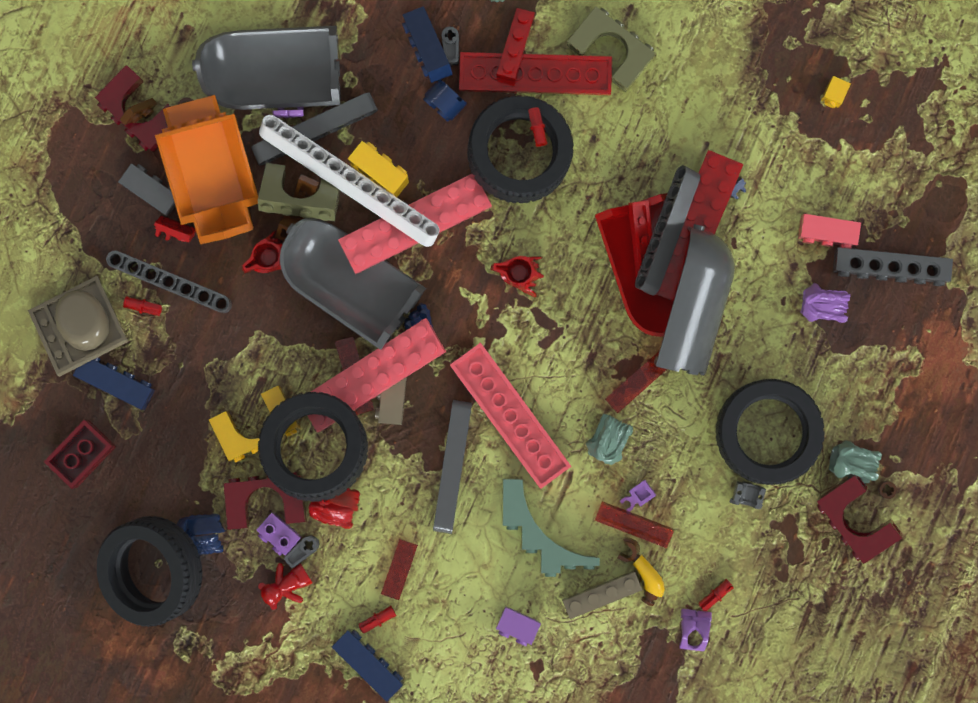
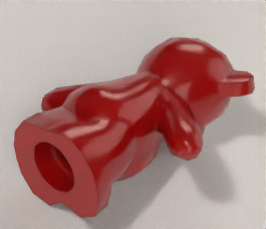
(283, 586)

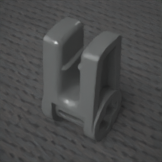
(451, 48)
(300, 551)

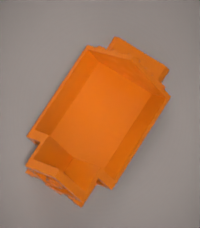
(207, 169)

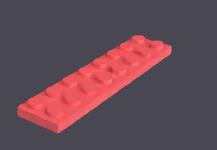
(444, 207)
(381, 369)
(510, 415)

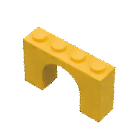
(235, 444)

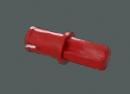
(537, 127)
(142, 306)
(715, 595)
(377, 619)

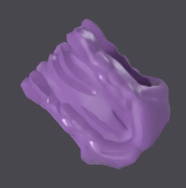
(824, 304)

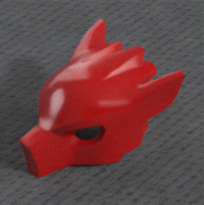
(265, 256)
(519, 272)

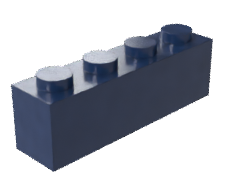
(427, 44)
(116, 383)
(368, 664)

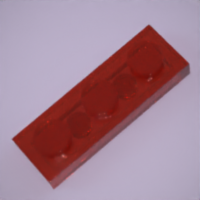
(399, 569)

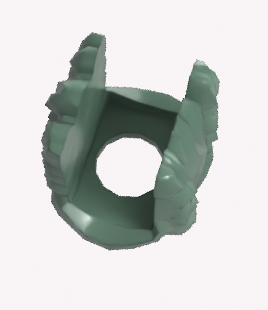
(609, 440)
(851, 459)

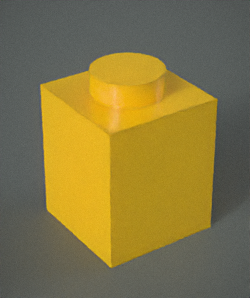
(835, 92)

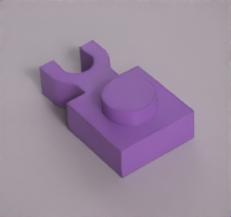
(639, 494)

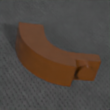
(305, 188)

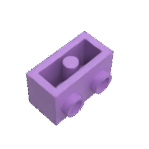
(278, 534)
(518, 625)

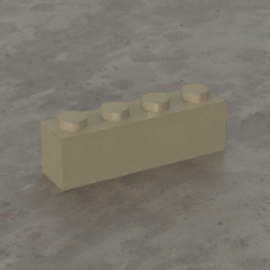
(392, 404)
(602, 594)

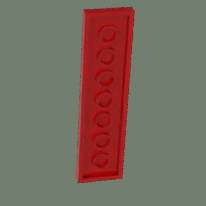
(538, 74)
(711, 197)

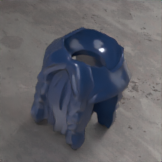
(201, 525)

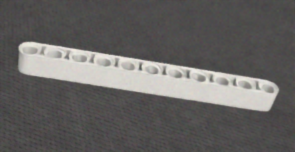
(349, 180)

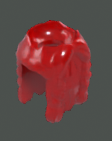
(337, 510)

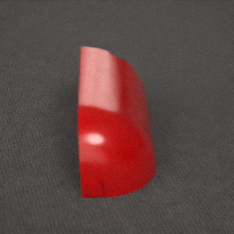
(645, 311)

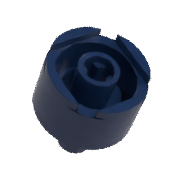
(445, 99)

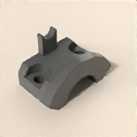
(748, 494)

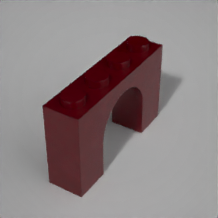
(114, 99)
(238, 495)
(864, 544)

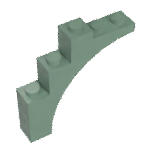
(533, 539)

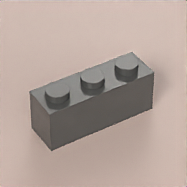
(148, 188)

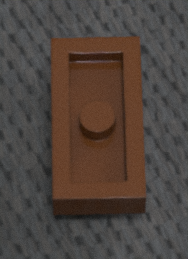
(139, 111)

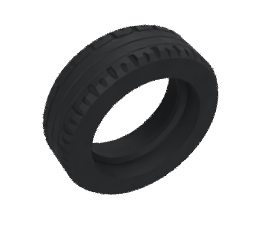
(511, 189)
(286, 414)
(809, 417)
(116, 580)

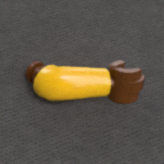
(653, 581)

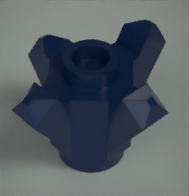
(417, 316)

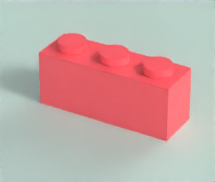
(829, 231)

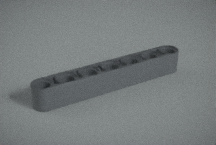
(322, 125)
(667, 230)
(162, 275)
(452, 466)

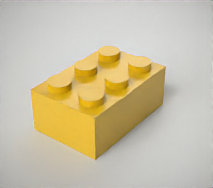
(378, 168)

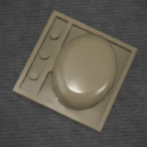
(78, 326)

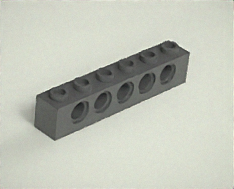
(941, 266)

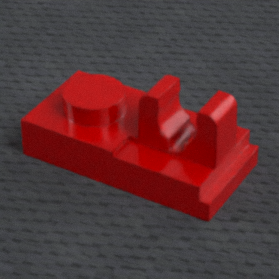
(173, 228)

